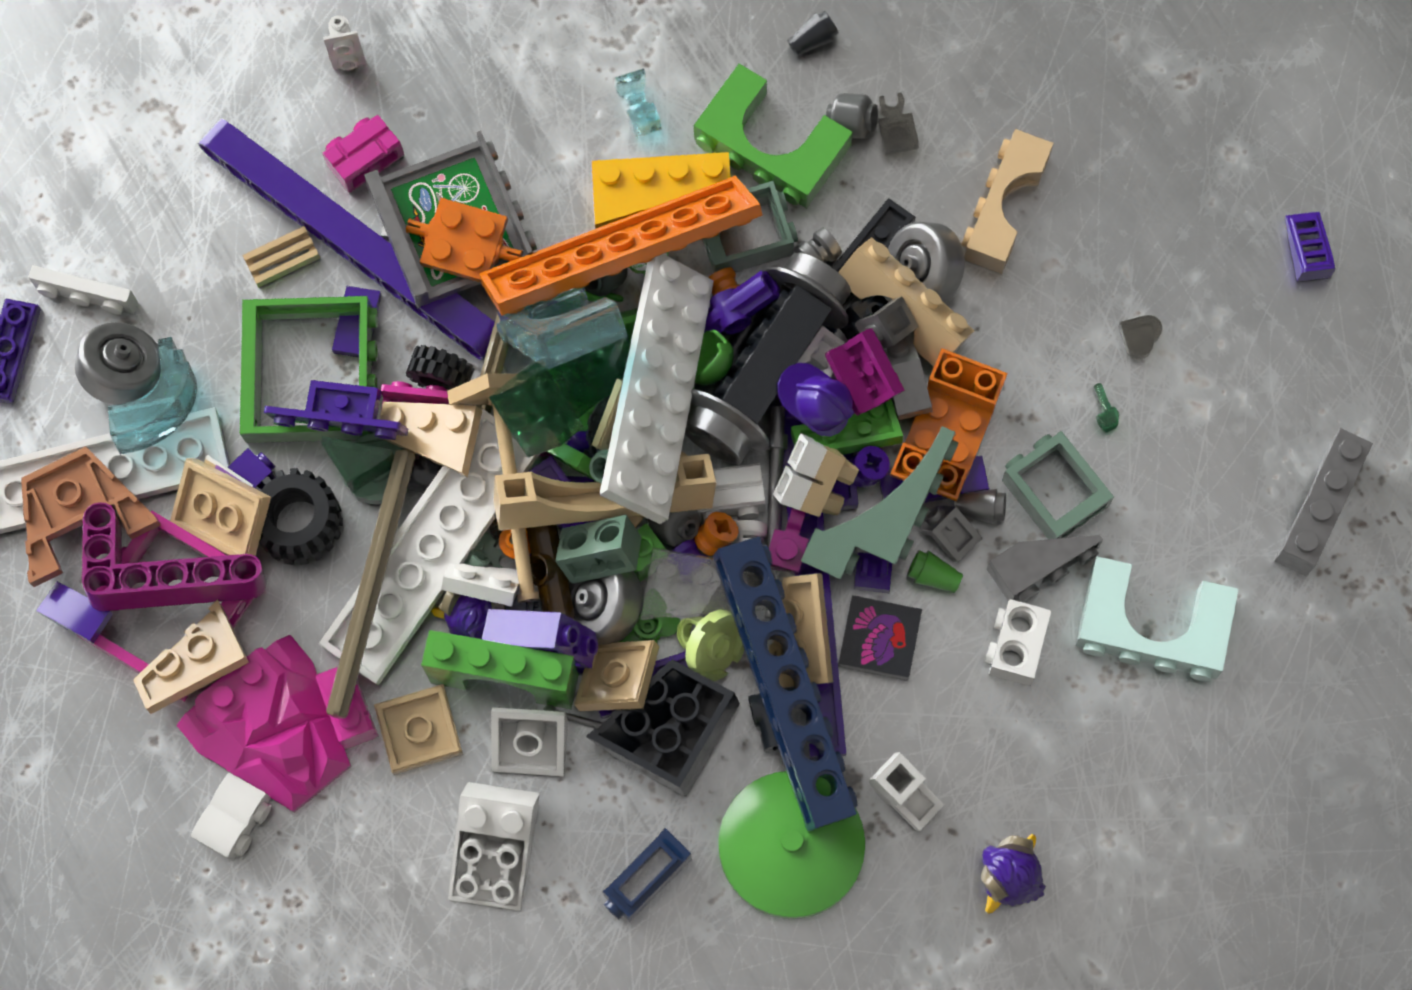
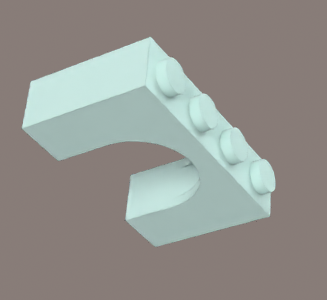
(1108, 631)

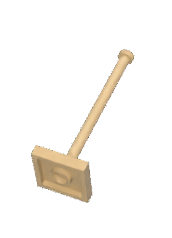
(477, 393)

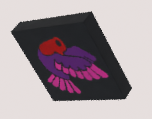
(880, 637)

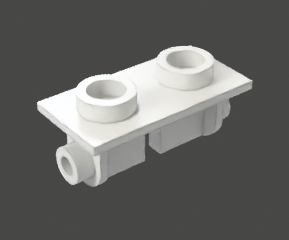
(342, 45)

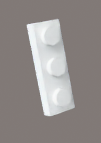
(82, 290)

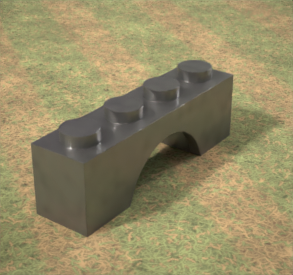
(1324, 502)

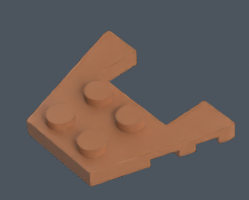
(57, 501)

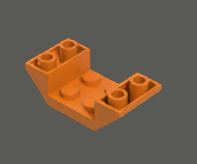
(962, 400)

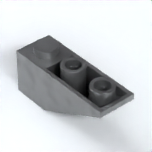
(1033, 563)

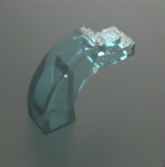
(160, 411)

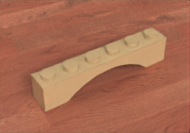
(536, 501)

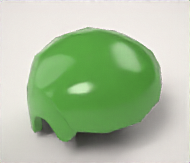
(714, 358)

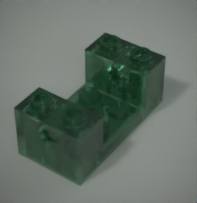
(545, 416)

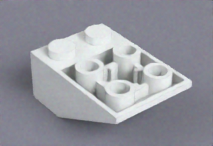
(493, 845)

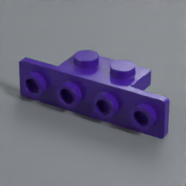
(339, 406)

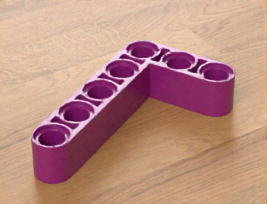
(157, 574)

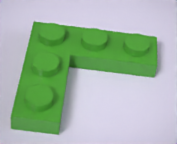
(873, 428)

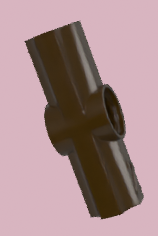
(546, 573)

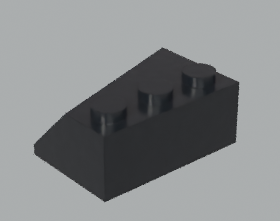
(673, 729)

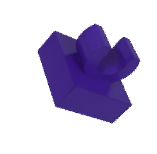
(872, 573)

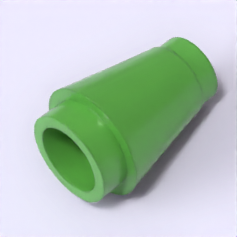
(934, 572)

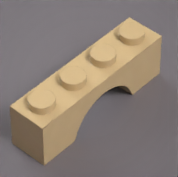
(1021, 166)
(876, 272)

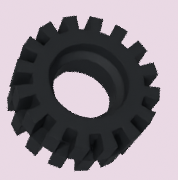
(438, 368)

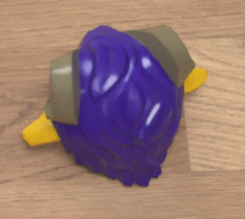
(465, 614)
(1012, 873)

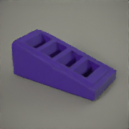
(1304, 270)

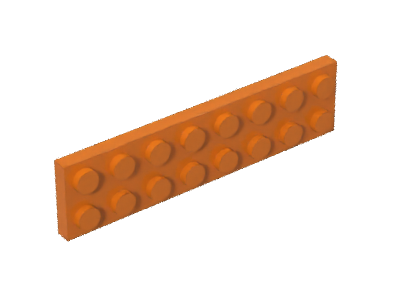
(620, 245)

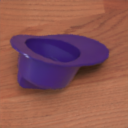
(815, 398)

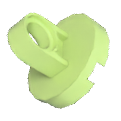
(711, 644)

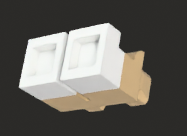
(812, 476)

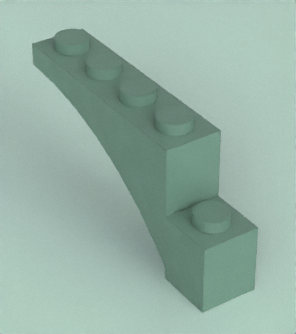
(888, 524)

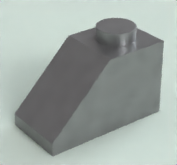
(907, 365)

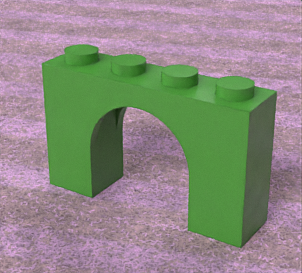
(795, 173)
(457, 658)

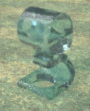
(642, 114)

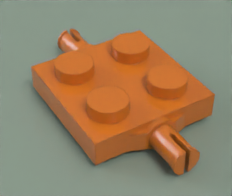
(463, 240)

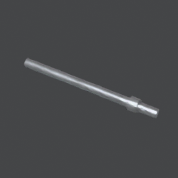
(777, 445)

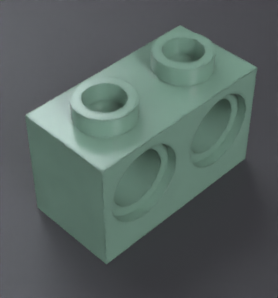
(598, 549)

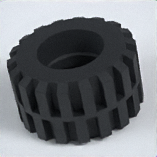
(317, 534)

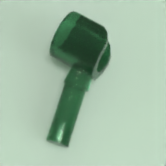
(1109, 417)

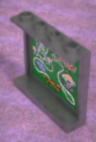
(414, 192)

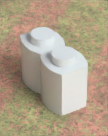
(231, 817)

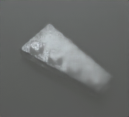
(688, 585)

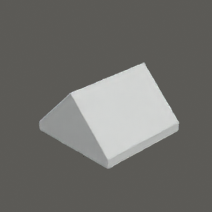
(528, 741)

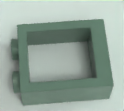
(787, 234)
(1036, 510)

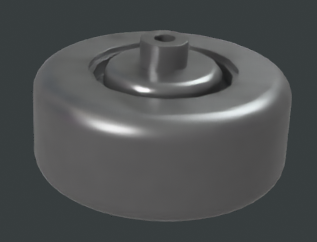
(932, 255)
(117, 363)
(608, 605)

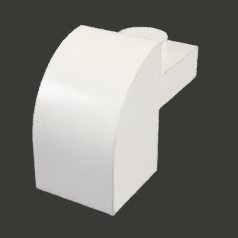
(903, 788)

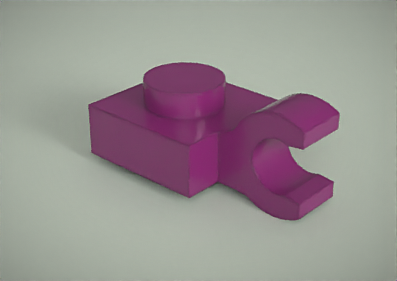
(787, 546)

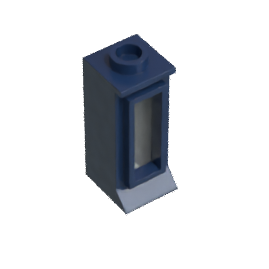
(646, 876)

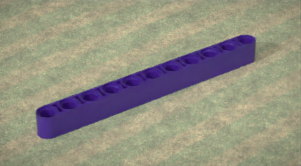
(341, 232)

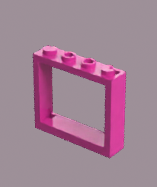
(133, 554)

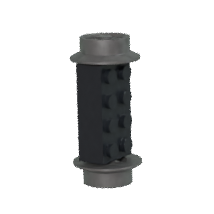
(729, 416)

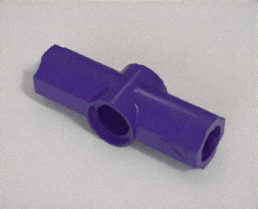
(733, 308)

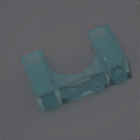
(562, 327)

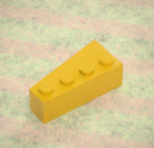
(638, 184)

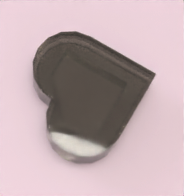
(1140, 334)

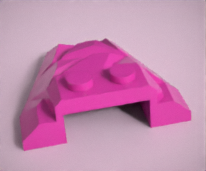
(269, 725)

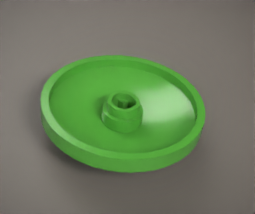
(780, 863)

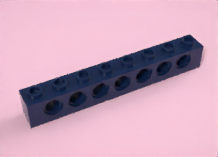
(766, 668)

